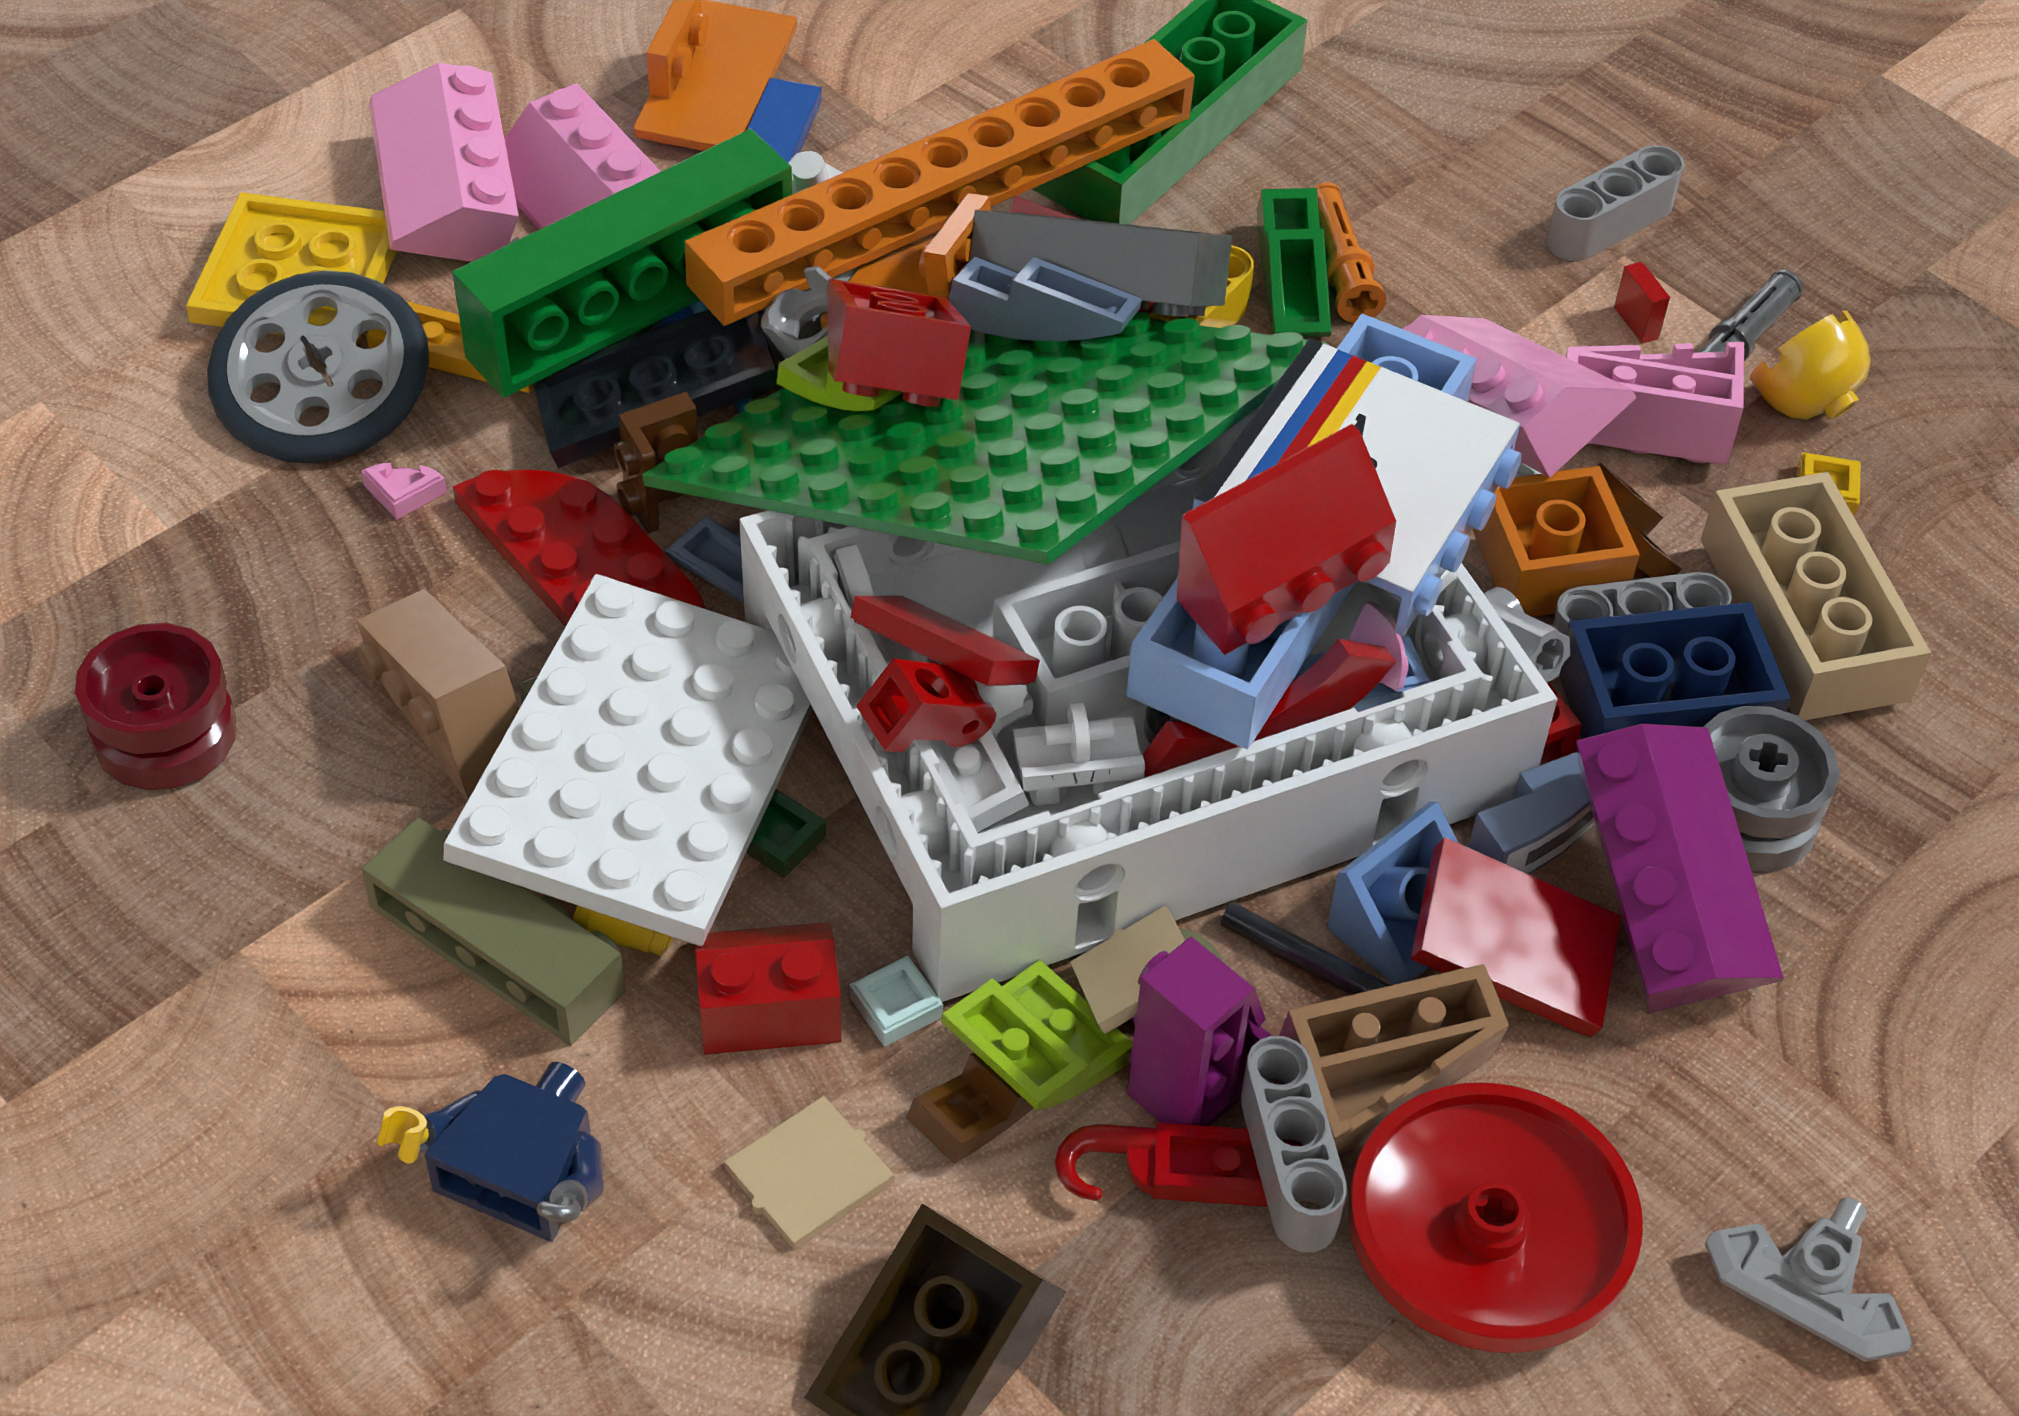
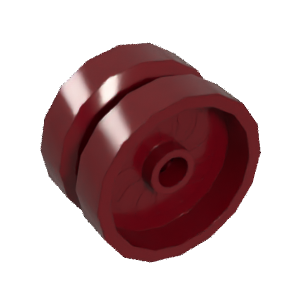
(156, 706)

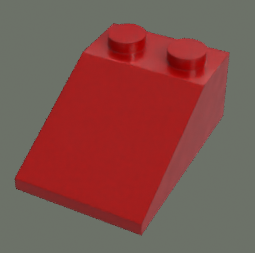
(895, 342)

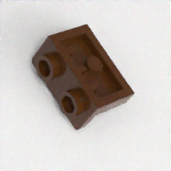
(643, 444)

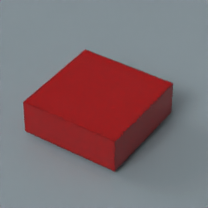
(1641, 302)

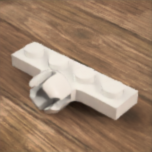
(979, 771)

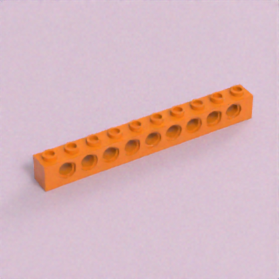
(918, 185)

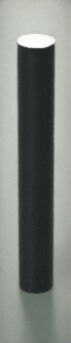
(1298, 951)

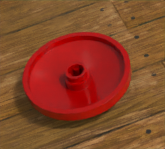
(1495, 1217)

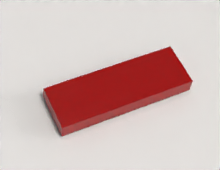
(945, 640)

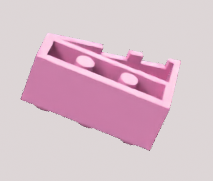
(1683, 401)

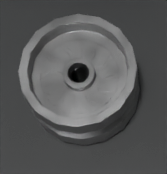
(1777, 781)

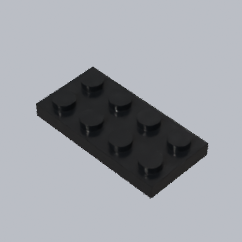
(689, 356)

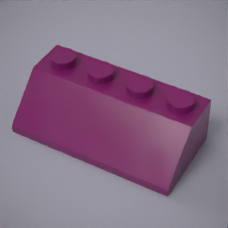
(1677, 864)

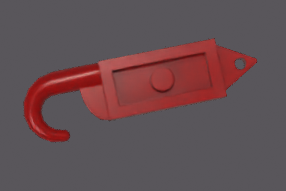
(1171, 1161)

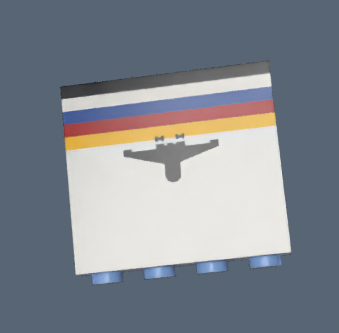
(1428, 448)

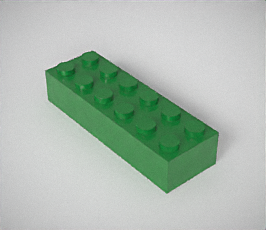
(1238, 60)
(606, 265)

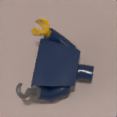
(508, 1149)

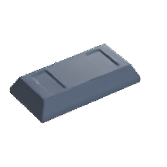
(711, 555)

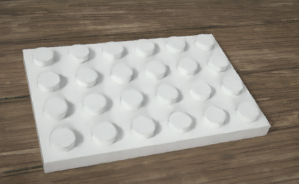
(638, 762)

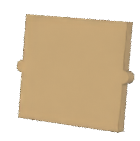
(1113, 967)
(809, 1172)

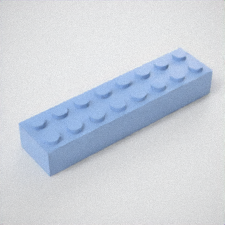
(1234, 694)

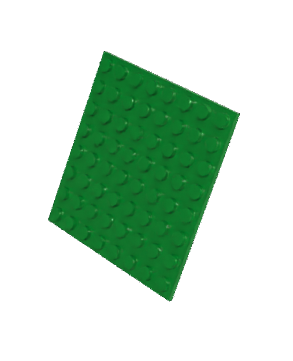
(1024, 459)

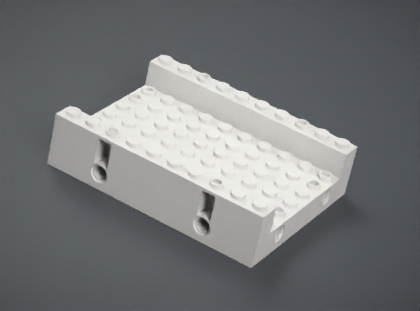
(1183, 838)

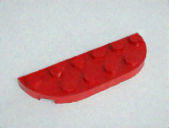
(564, 533)

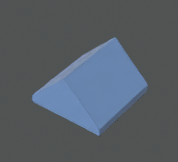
(1383, 893)

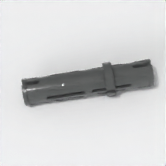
(1756, 314)

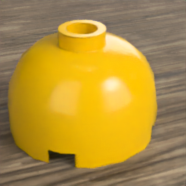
(1817, 370)

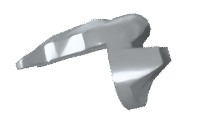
(794, 316)

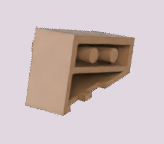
(441, 682)
(1396, 1044)

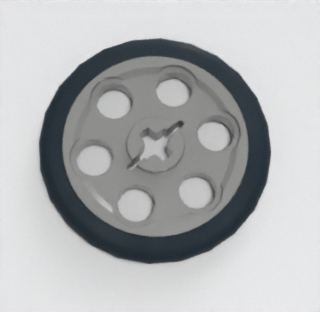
(352, 422)

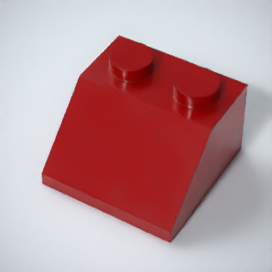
(769, 988)

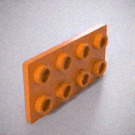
(710, 71)
(929, 262)

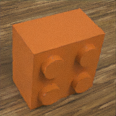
(1556, 537)

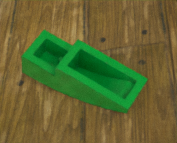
(1294, 261)

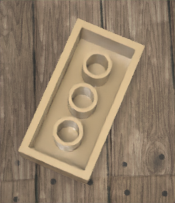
(1817, 595)

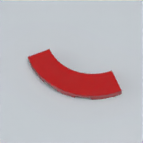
(1326, 688)

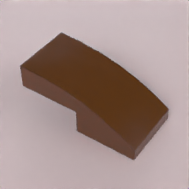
(1640, 521)
(967, 1110)

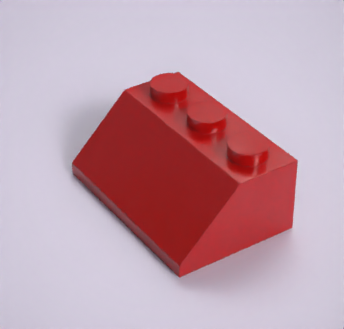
(1284, 541)

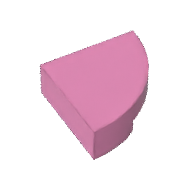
(403, 488)
(1378, 628)

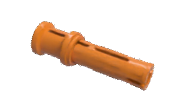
(1348, 266)

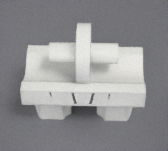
(1076, 755)

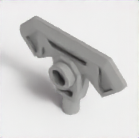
(1813, 1282)

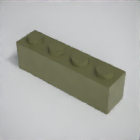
(496, 933)

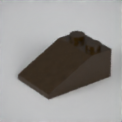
(936, 1327)

